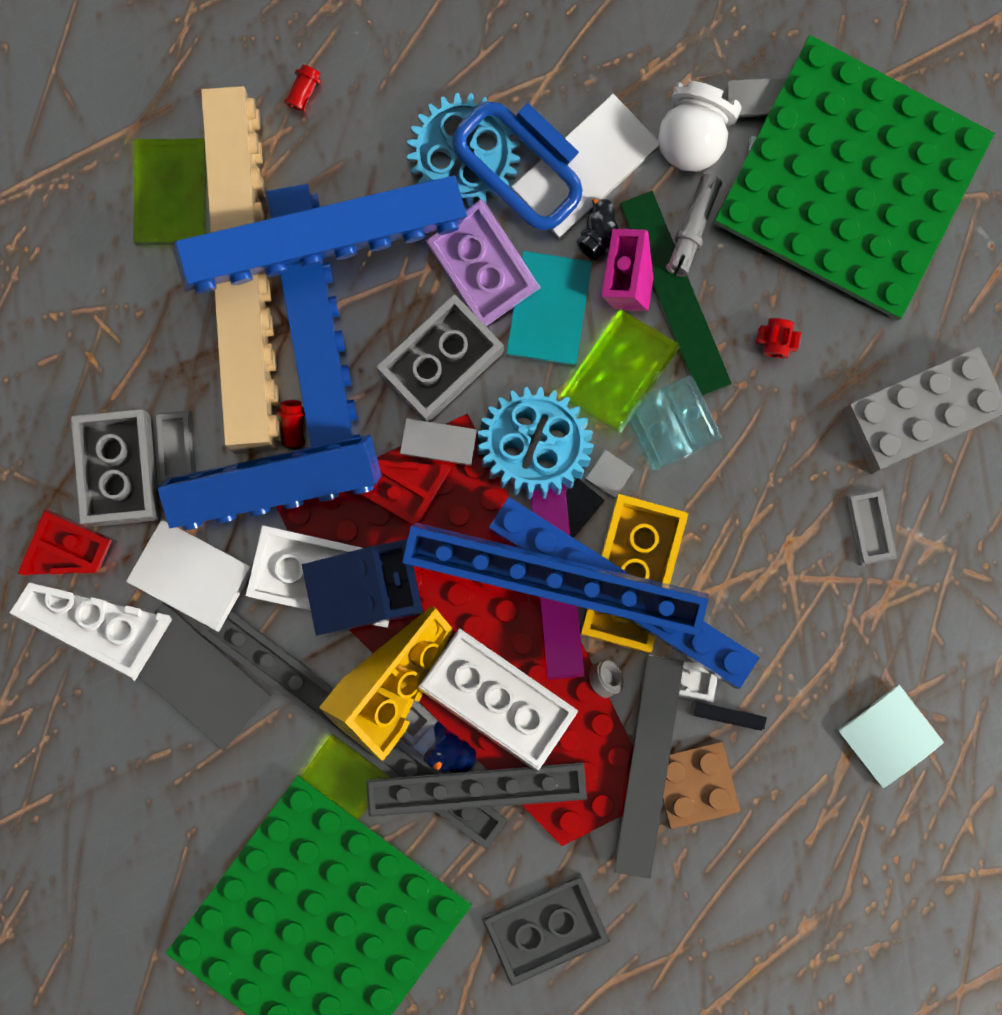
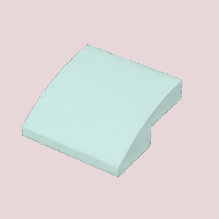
(891, 736)

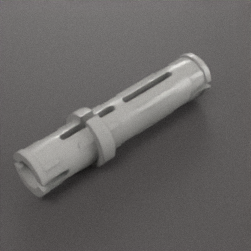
(689, 238)

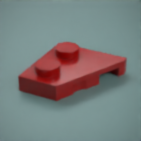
(407, 488)
(64, 547)

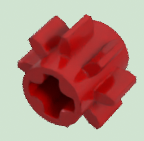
(778, 338)

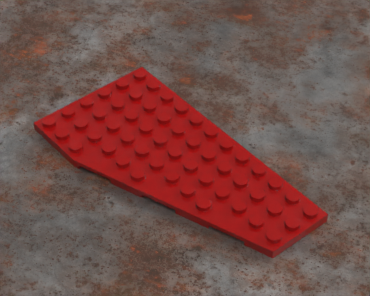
(497, 618)

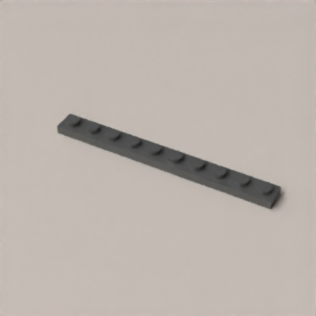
(309, 692)

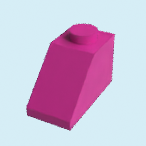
(628, 270)

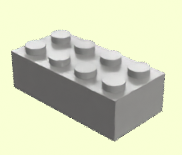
(925, 410)

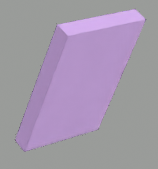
(483, 264)

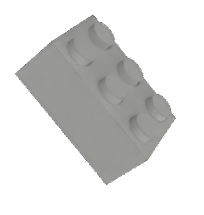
(440, 359)
(115, 468)

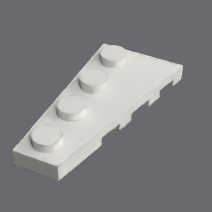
(100, 630)

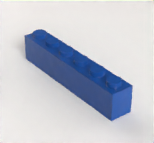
(270, 482)

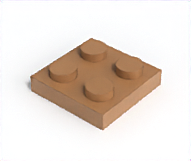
(699, 786)

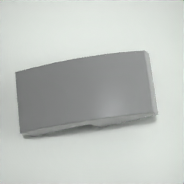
(754, 95)

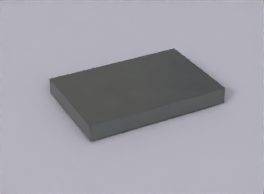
(546, 929)

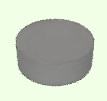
(606, 678)

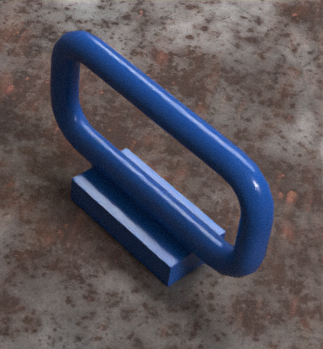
(542, 140)

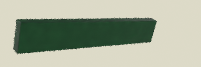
(677, 298)

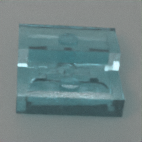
(674, 423)

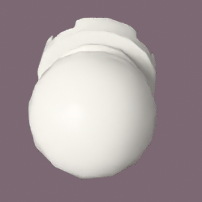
(696, 130)

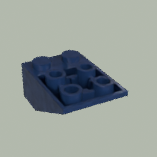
(361, 588)

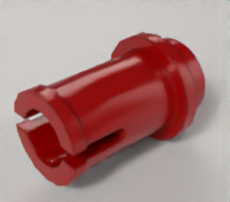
(302, 87)
(291, 422)

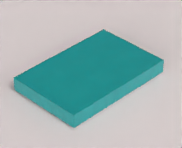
(551, 319)

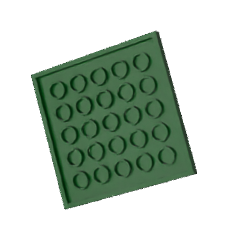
(854, 177)
(318, 916)

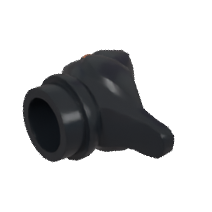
(597, 237)

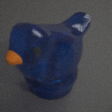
(449, 752)

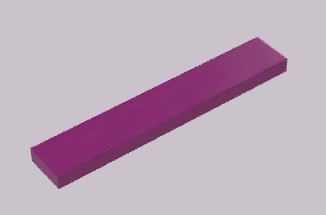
(558, 618)

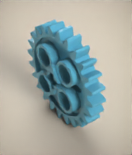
(434, 139)
(504, 431)

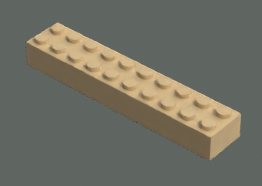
(241, 309)

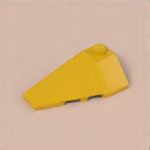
(380, 691)

